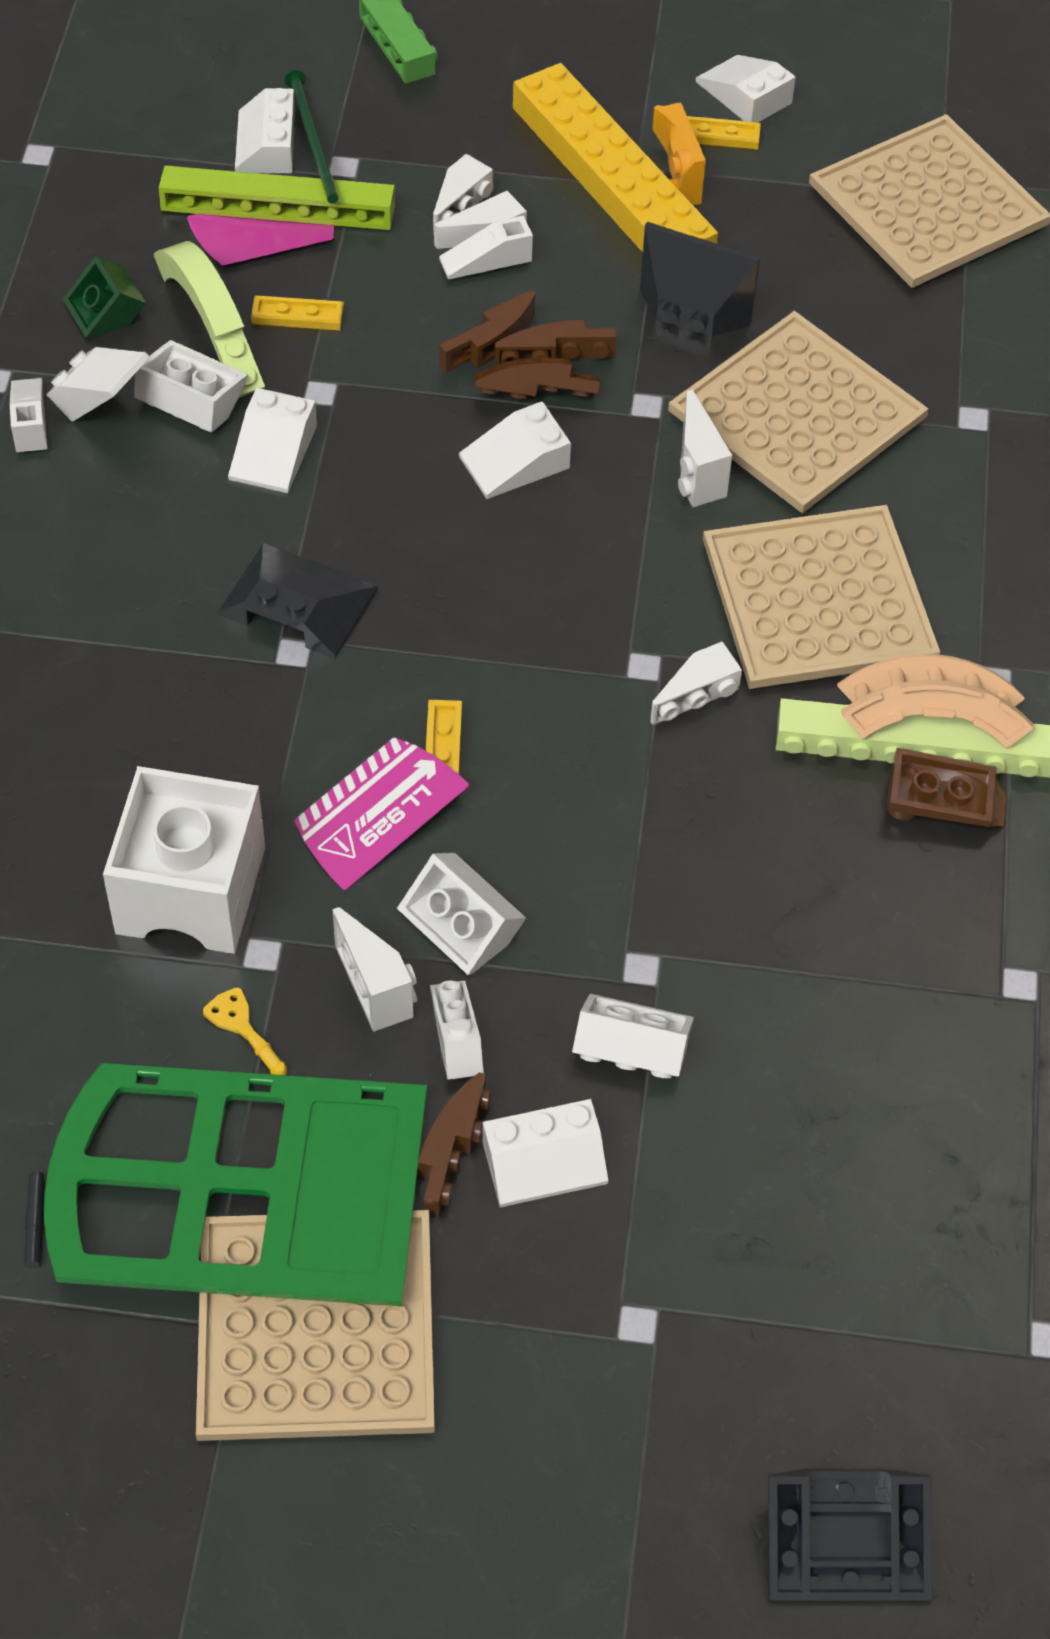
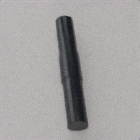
(34, 1219)

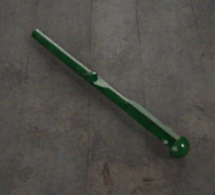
(295, 80)

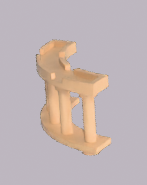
(935, 688)

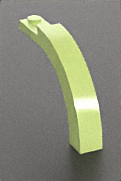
(211, 298)

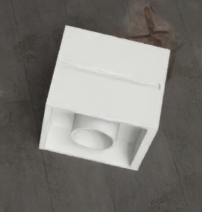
(185, 857)

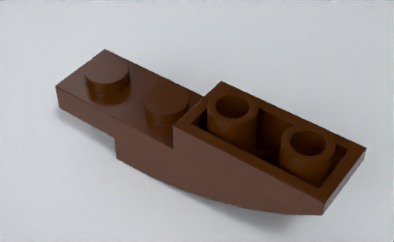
(557, 340)
(479, 342)
(523, 375)
(449, 1137)

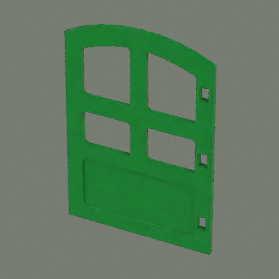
(334, 1193)

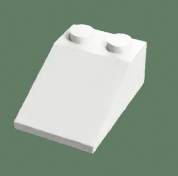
(750, 86)
(94, 379)
(273, 440)
(517, 451)
(704, 456)
(375, 972)

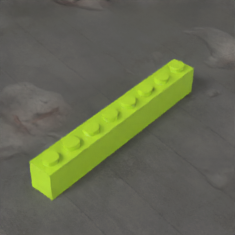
(275, 198)

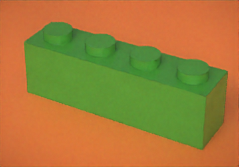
(399, 38)

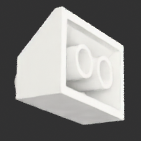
(266, 133)
(189, 385)
(460, 912)
(632, 1036)
(545, 1153)

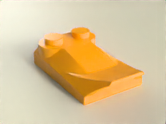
(683, 150)

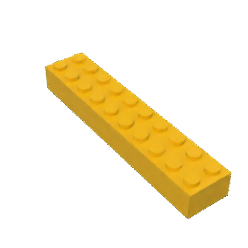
(604, 156)

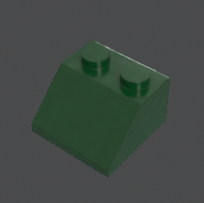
(103, 298)

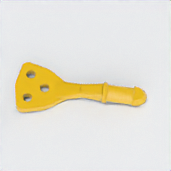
(241, 1025)

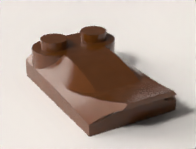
(944, 789)

